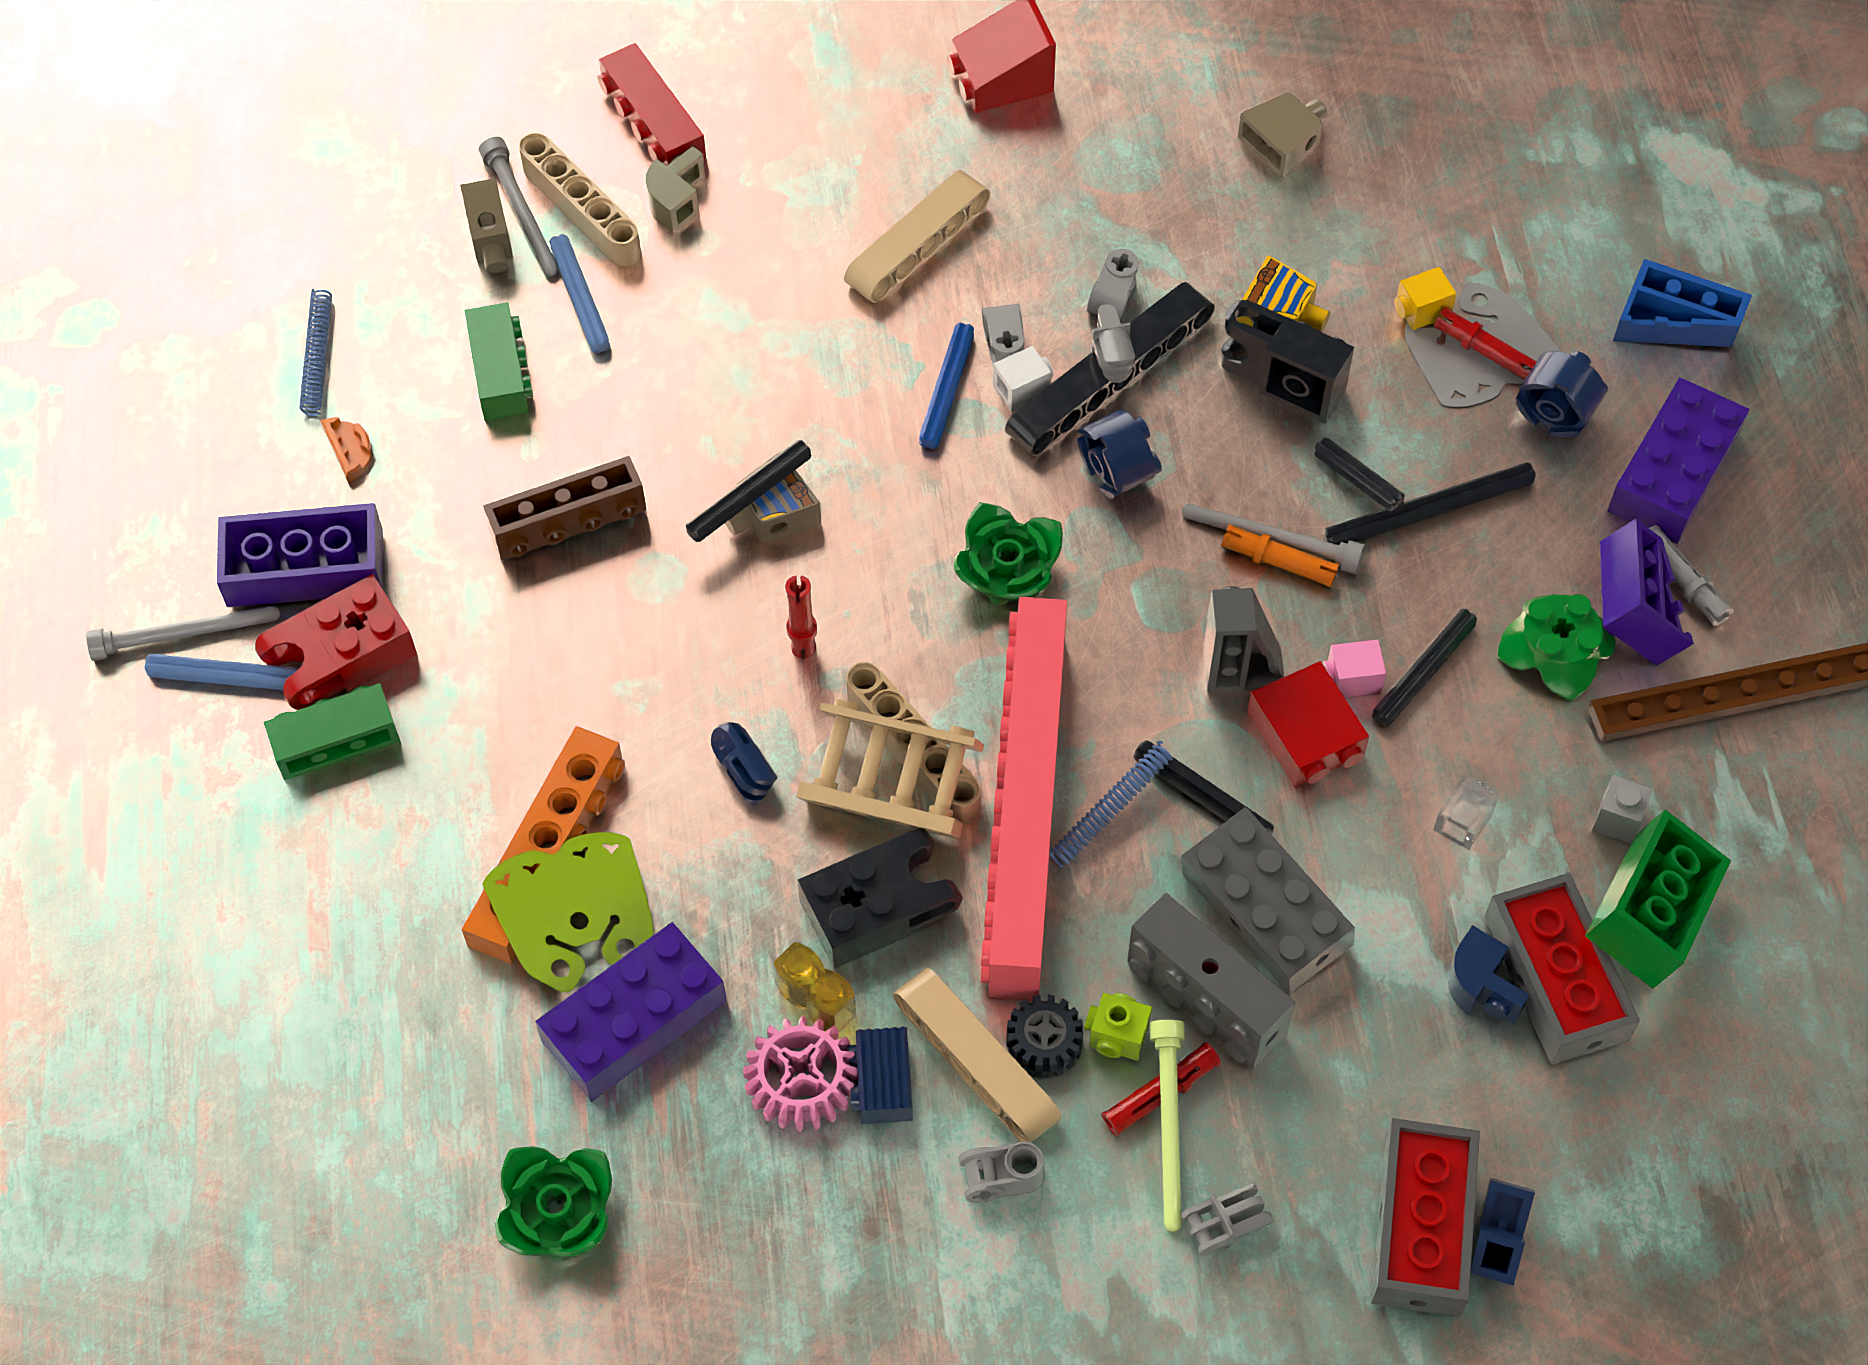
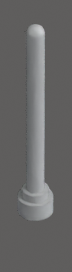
(496, 156)
(1346, 555)
(102, 643)

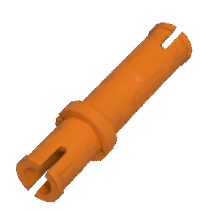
(1279, 555)

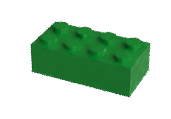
(1658, 899)

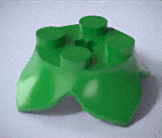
(995, 536)
(1564, 663)
(535, 1179)

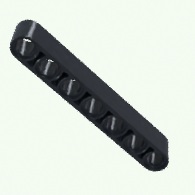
(1084, 386)

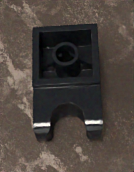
(1287, 359)
(885, 896)

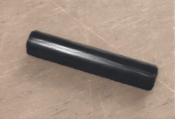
(1359, 474)

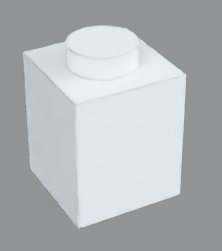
(1021, 377)

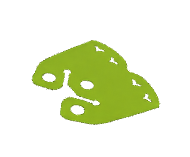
(568, 884)

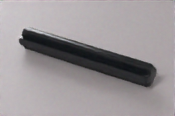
(748, 491)
(1424, 667)
(1198, 787)

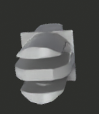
(1112, 345)
(1230, 1214)

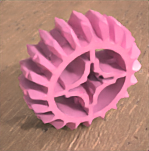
(778, 1051)

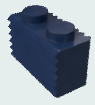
(882, 1075)

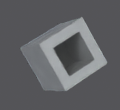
(1622, 809)

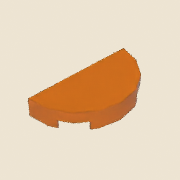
(350, 446)

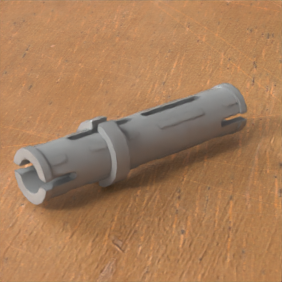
(1694, 585)

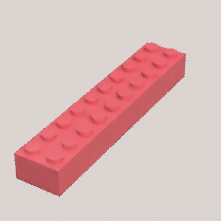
(1024, 801)

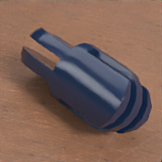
(743, 761)

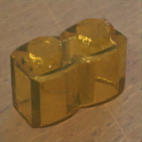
(810, 986)

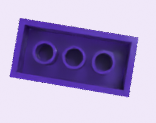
(1678, 459)
(297, 553)
(631, 1011)

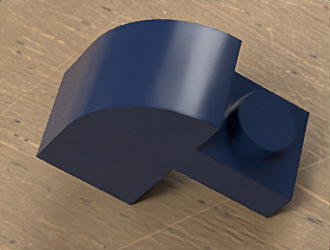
(1474, 978)
(1500, 1231)

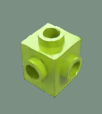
(1118, 1026)

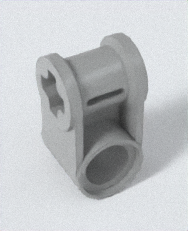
(1115, 283)
(1003, 330)
(999, 1171)

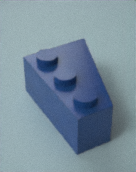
(1680, 309)

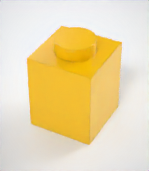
(1424, 297)

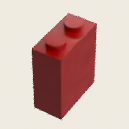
(1308, 724)

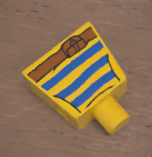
(1286, 293)

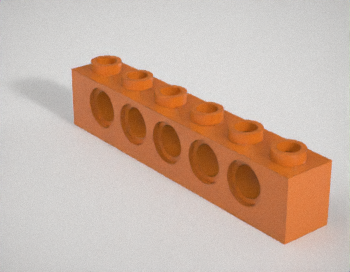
(582, 755)

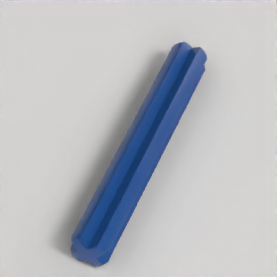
(946, 385)

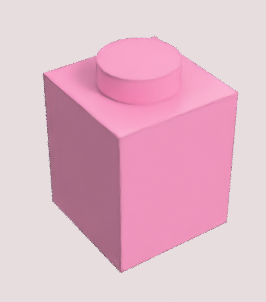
(1357, 668)

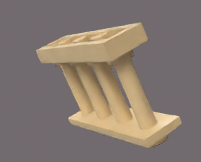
(901, 808)

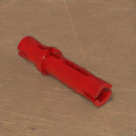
(1473, 336)
(801, 625)
(1148, 1097)

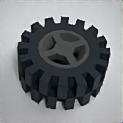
(1045, 1021)

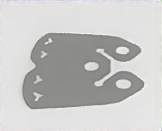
(1461, 370)

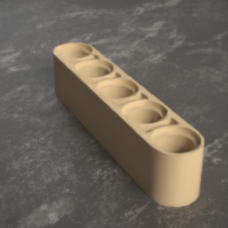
(580, 199)
(917, 236)
(885, 698)
(977, 1056)

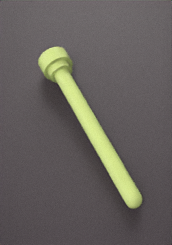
(1168, 1039)

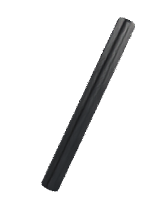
(1431, 505)

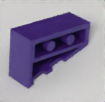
(1638, 594)

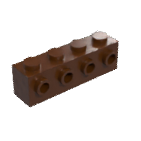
(565, 508)

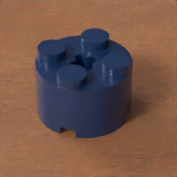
(1561, 392)
(1118, 452)

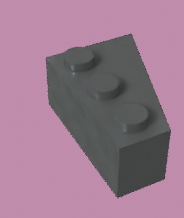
(1239, 643)

